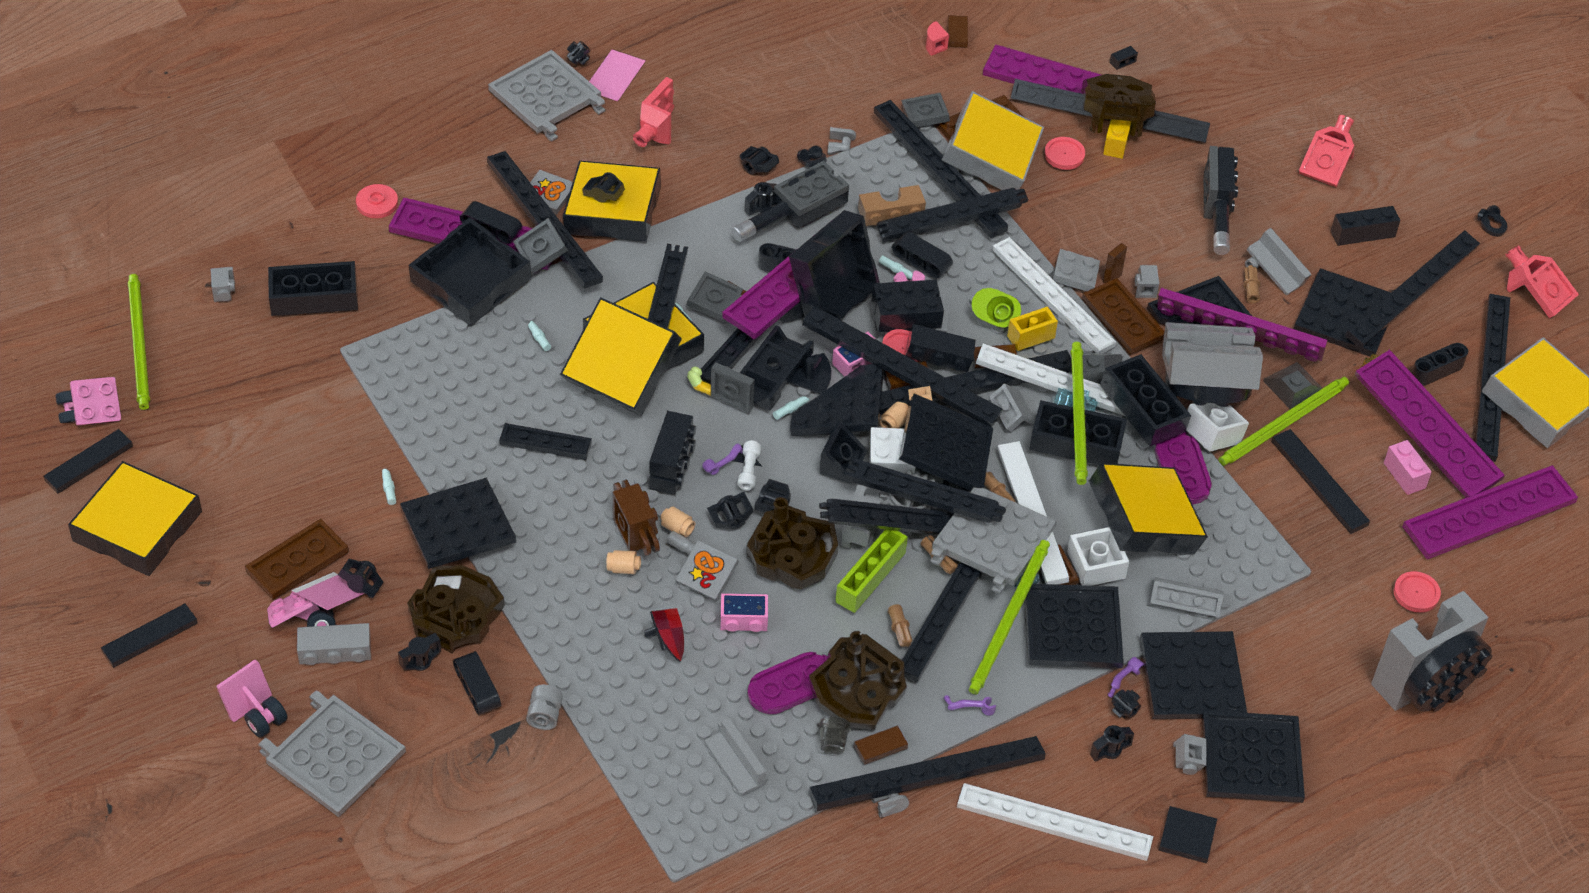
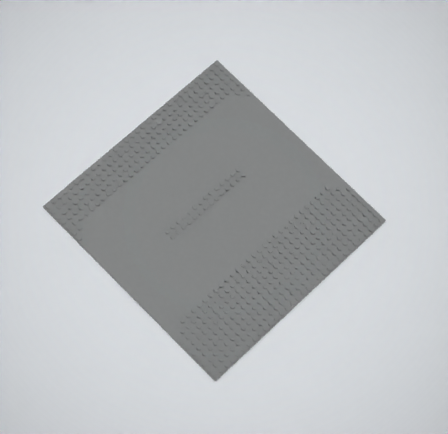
(637, 707)

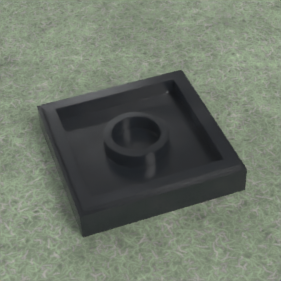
(1188, 834)

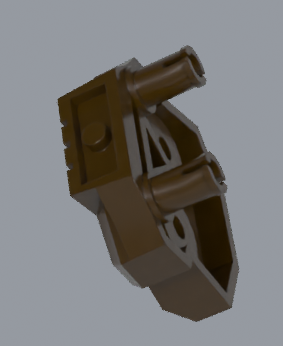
(1118, 99)
(779, 540)
(450, 617)
(847, 695)

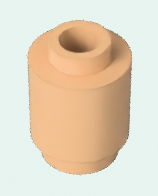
(895, 416)
(677, 521)
(623, 562)

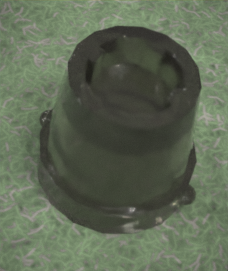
(833, 734)

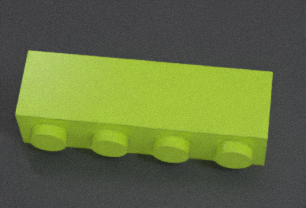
(871, 569)

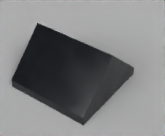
(839, 451)

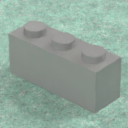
(334, 643)

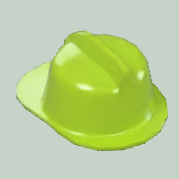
(995, 307)

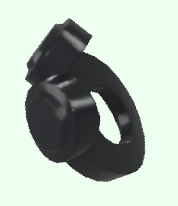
(814, 152)
(1492, 212)

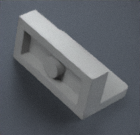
(1014, 407)

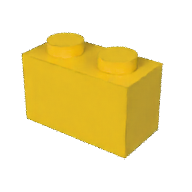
(1117, 138)
(1032, 328)

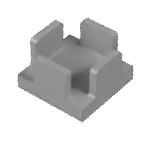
(859, 535)

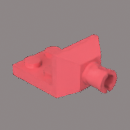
(656, 115)
(1329, 153)
(1542, 279)

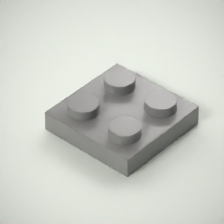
(1076, 270)

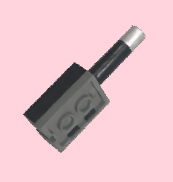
(1219, 191)
(799, 199)

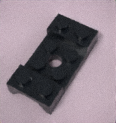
(771, 380)

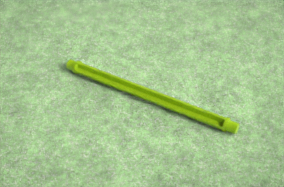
(138, 342)
(1079, 413)
(1283, 421)
(1007, 620)

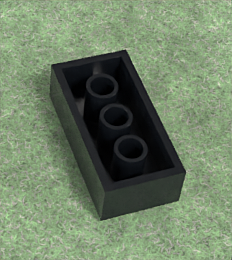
(312, 288)
(1145, 400)
(1055, 433)

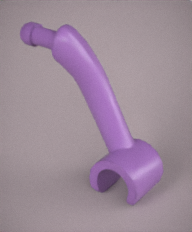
(713, 468)
(1134, 666)
(987, 710)

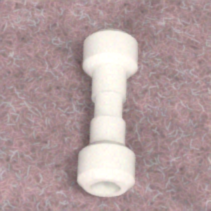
(747, 479)

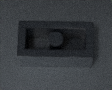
(1123, 57)

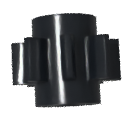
(578, 52)
(1126, 703)

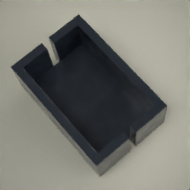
(907, 303)
(672, 453)

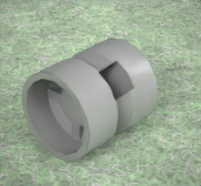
(544, 707)

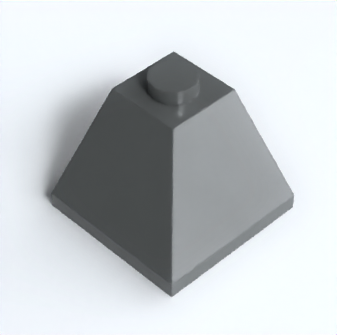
(1095, 364)
(1292, 385)

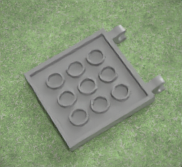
(546, 92)
(994, 547)
(333, 754)

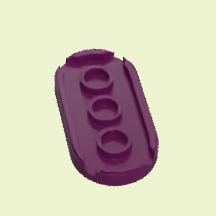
(1186, 457)
(784, 684)

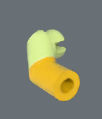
(696, 381)

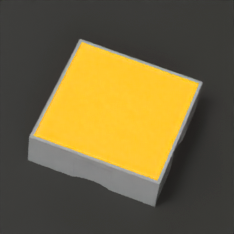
(993, 143)
(1542, 392)

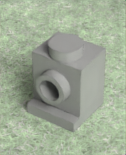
(1147, 281)
(222, 283)
(1190, 753)

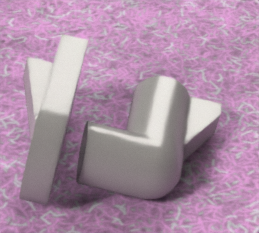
(845, 135)
(895, 804)

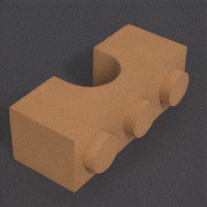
(877, 209)

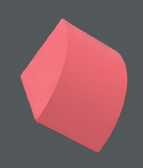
(937, 39)

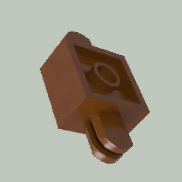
(635, 517)

